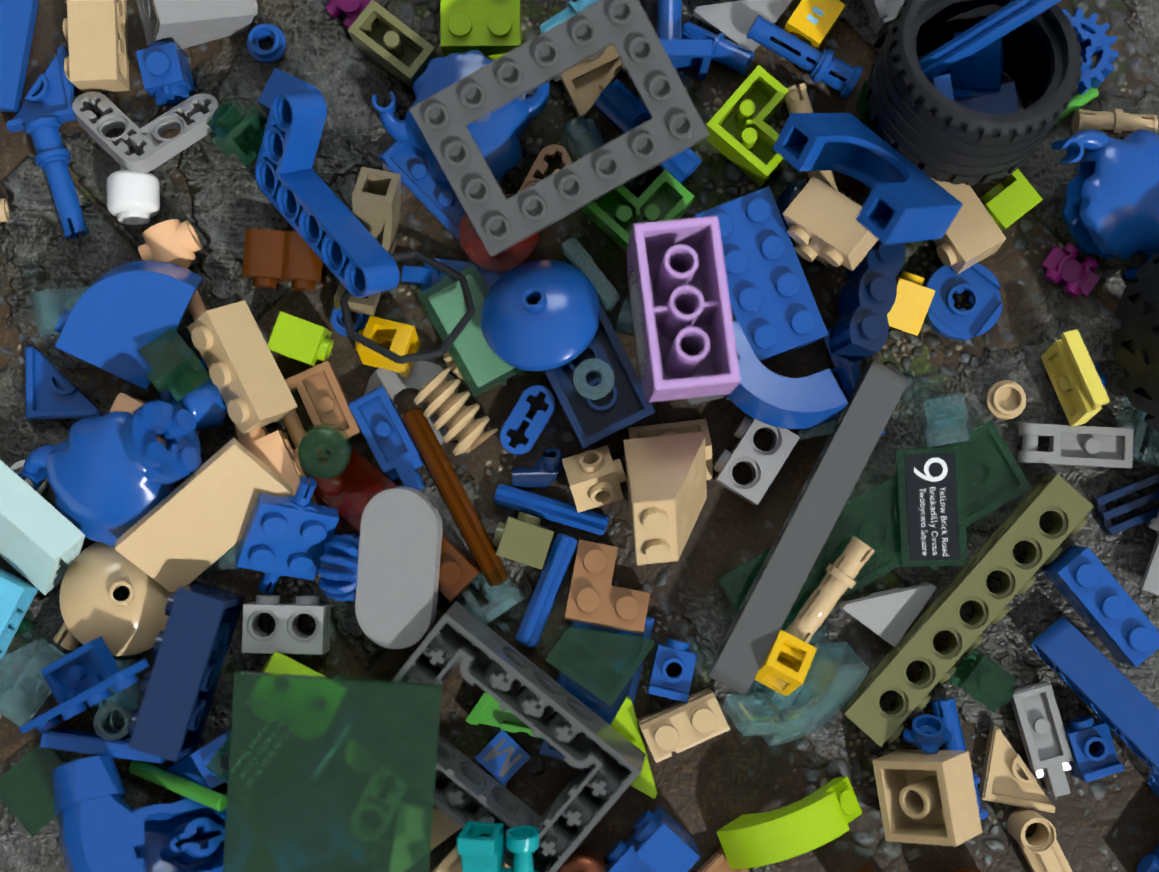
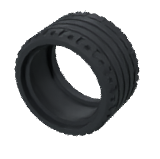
(953, 140)

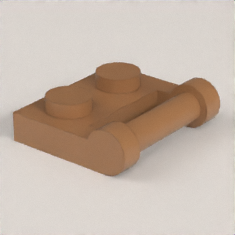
(323, 401)

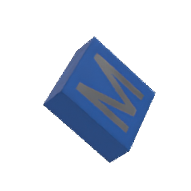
(503, 756)

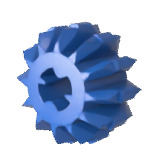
(340, 568)

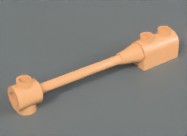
(176, 244)

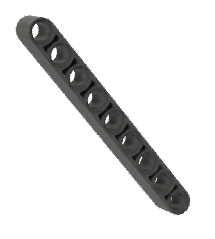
(807, 527)

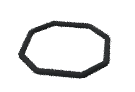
(421, 355)

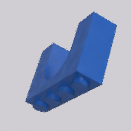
(903, 199)

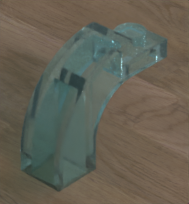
(827, 688)

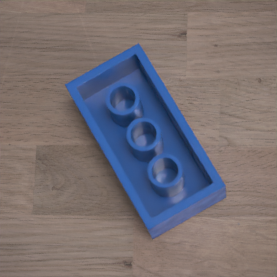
(765, 277)

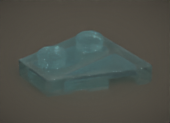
(22, 682)

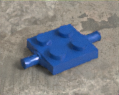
(286, 536)

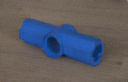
(626, 113)

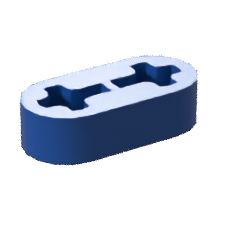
(519, 415)

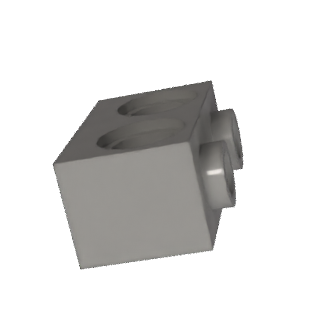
(762, 463)
(287, 636)

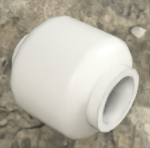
(133, 196)

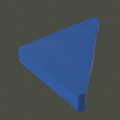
(48, 97)
(52, 393)

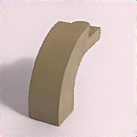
(377, 206)

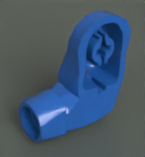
(107, 836)

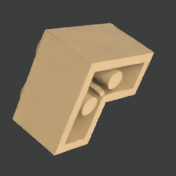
(826, 226)

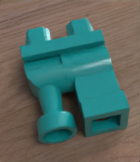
(488, 853)

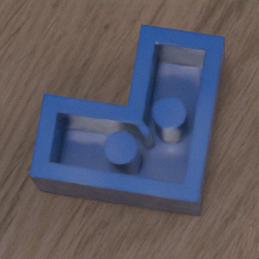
(655, 846)

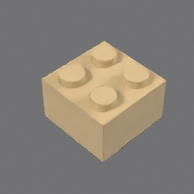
(927, 797)

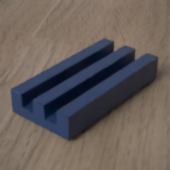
(1106, 515)

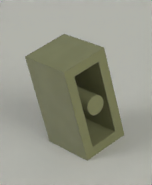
(391, 43)

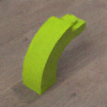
(790, 830)

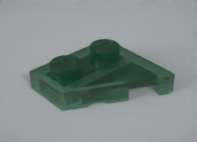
(599, 659)

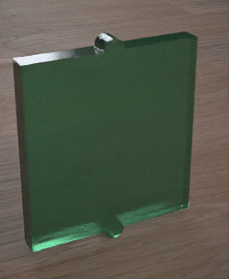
(29, 788)

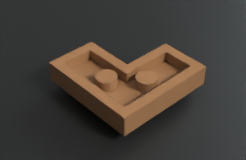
(595, 599)

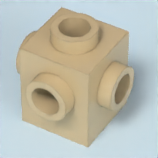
(594, 478)

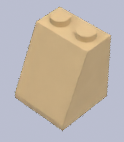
(664, 493)

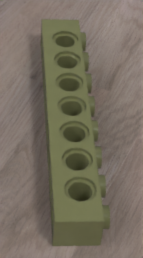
(1069, 516)

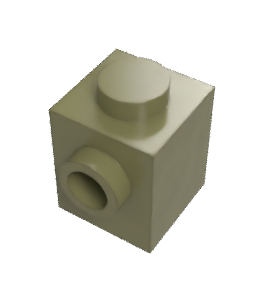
(523, 540)

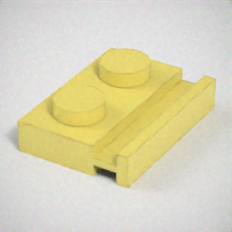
(1074, 378)

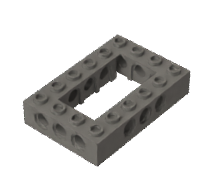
(546, 57)
(588, 742)

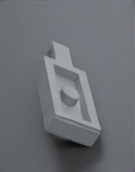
(1043, 735)

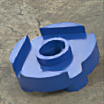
(983, 298)
(177, 430)

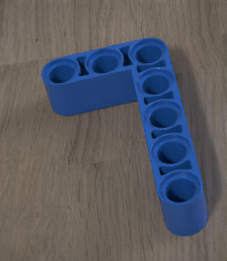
(309, 205)
(1104, 691)

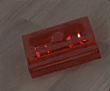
(353, 488)

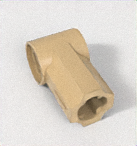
(1040, 849)

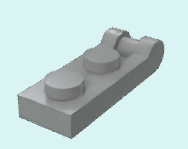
(1077, 445)

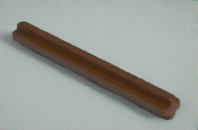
(455, 497)

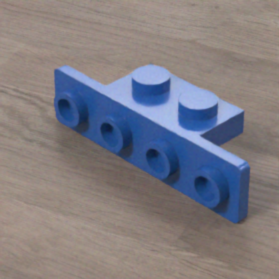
(80, 678)

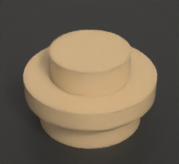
(1005, 399)

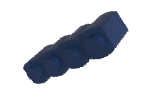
(866, 302)

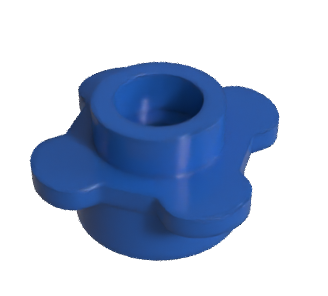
(927, 733)

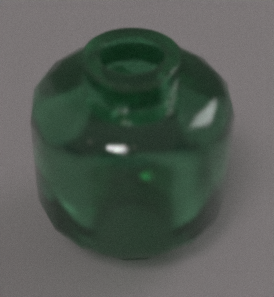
(326, 437)

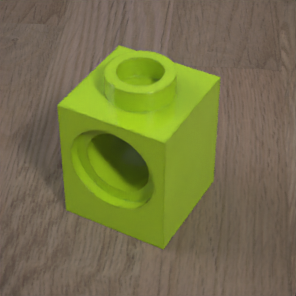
(300, 340)

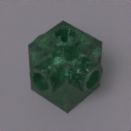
(238, 130)

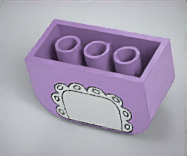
(681, 310)

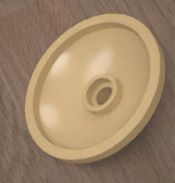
(93, 612)

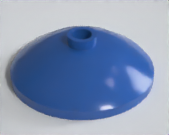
(546, 332)

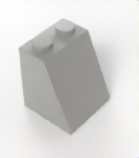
(194, 21)

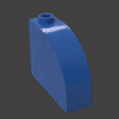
(126, 313)

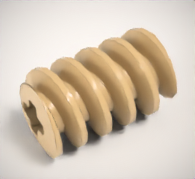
(453, 413)

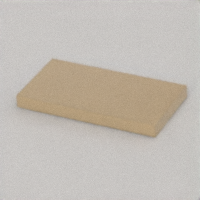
(200, 517)

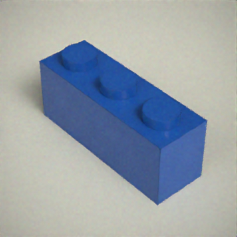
(1103, 605)

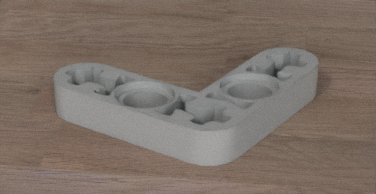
(146, 140)

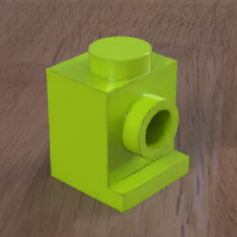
(1010, 199)

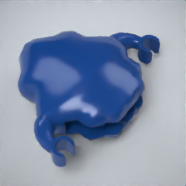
(495, 137)
(1115, 194)
(95, 478)

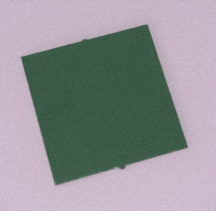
(331, 774)

